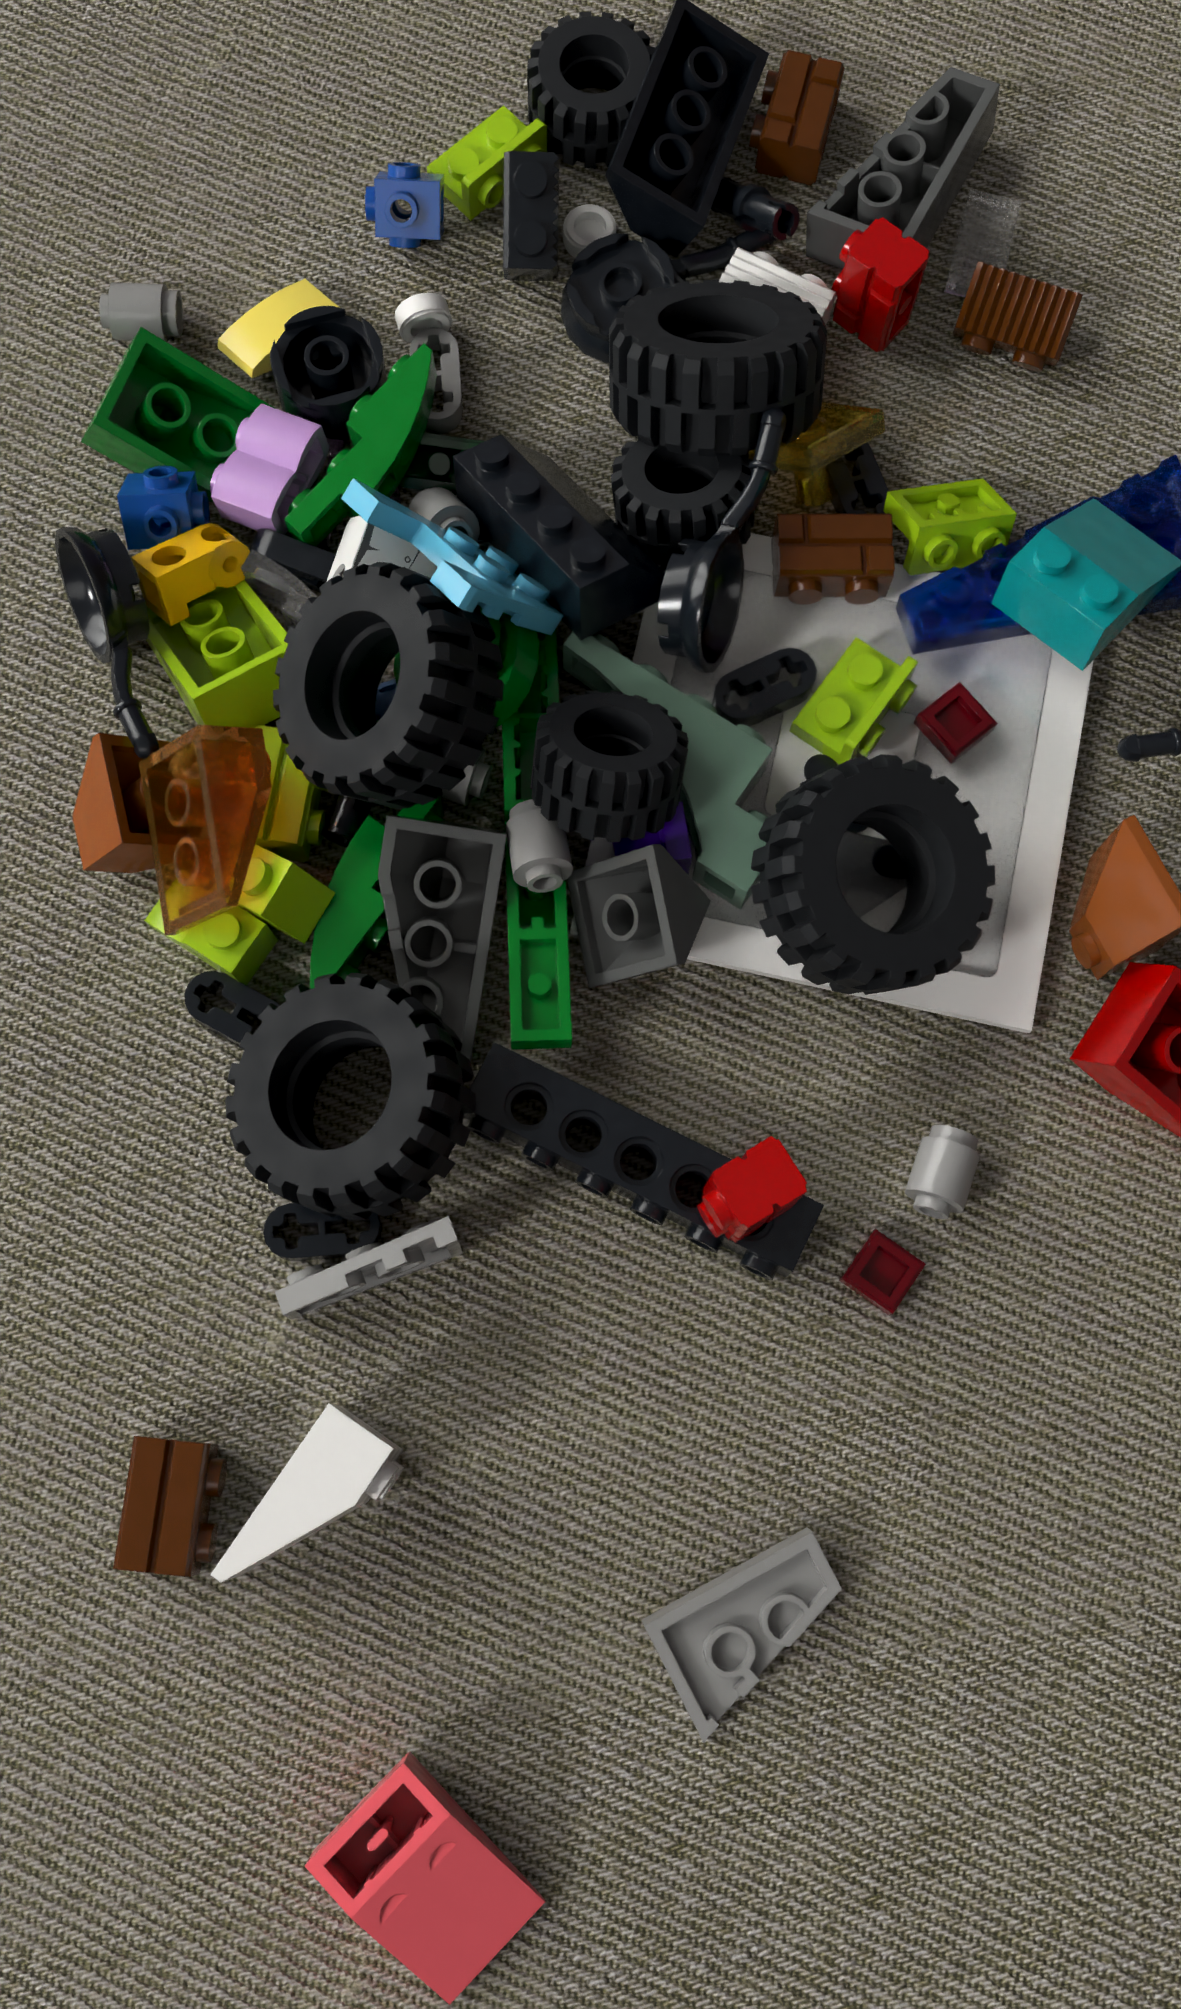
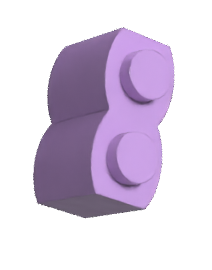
(270, 467)

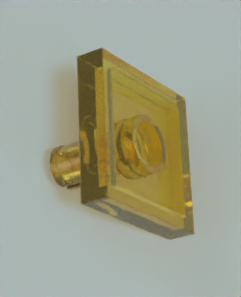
(831, 436)

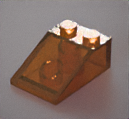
(204, 819)

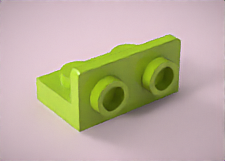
(476, 162)
(949, 523)
(852, 702)

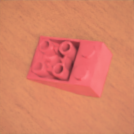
(424, 1879)

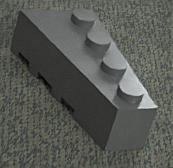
(912, 170)

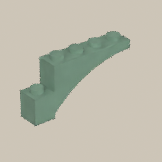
(719, 767)

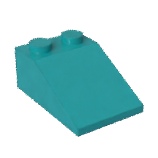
(1083, 581)

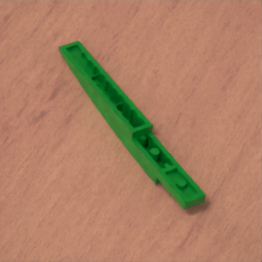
(535, 920)

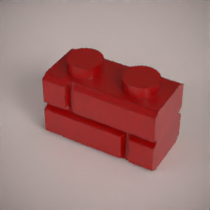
(878, 283)
(751, 1190)

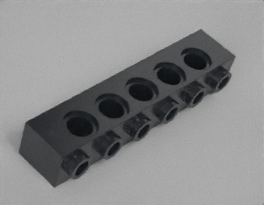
(510, 1077)

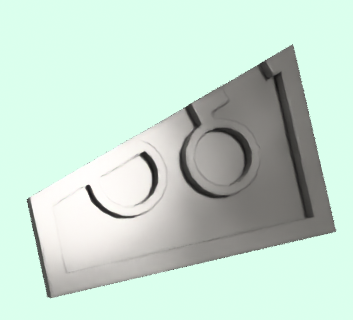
(369, 1268)
(738, 1623)

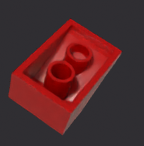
(1137, 1043)

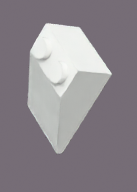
(325, 1479)

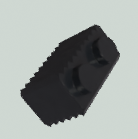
(530, 216)

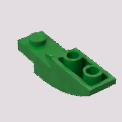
(384, 439)
(356, 914)

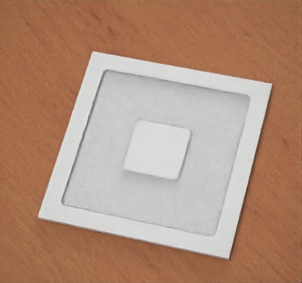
(1013, 778)

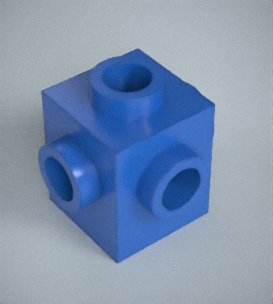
(420, 190)
(160, 506)

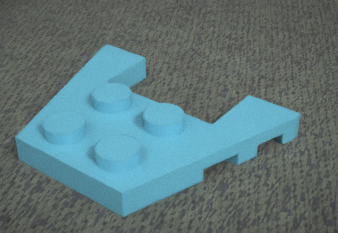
(463, 570)

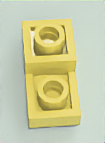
(253, 334)

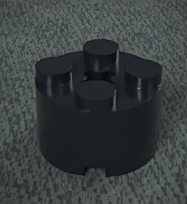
(326, 366)

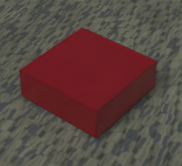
(955, 722)
(882, 1272)

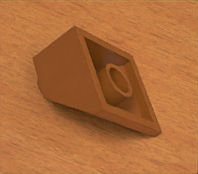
(112, 809)
(1124, 903)

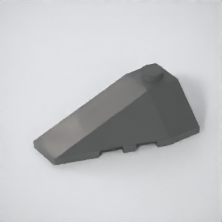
(440, 912)

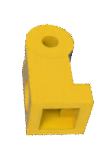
(188, 569)

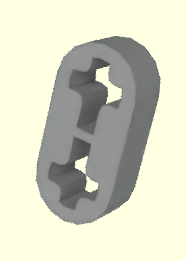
(447, 379)

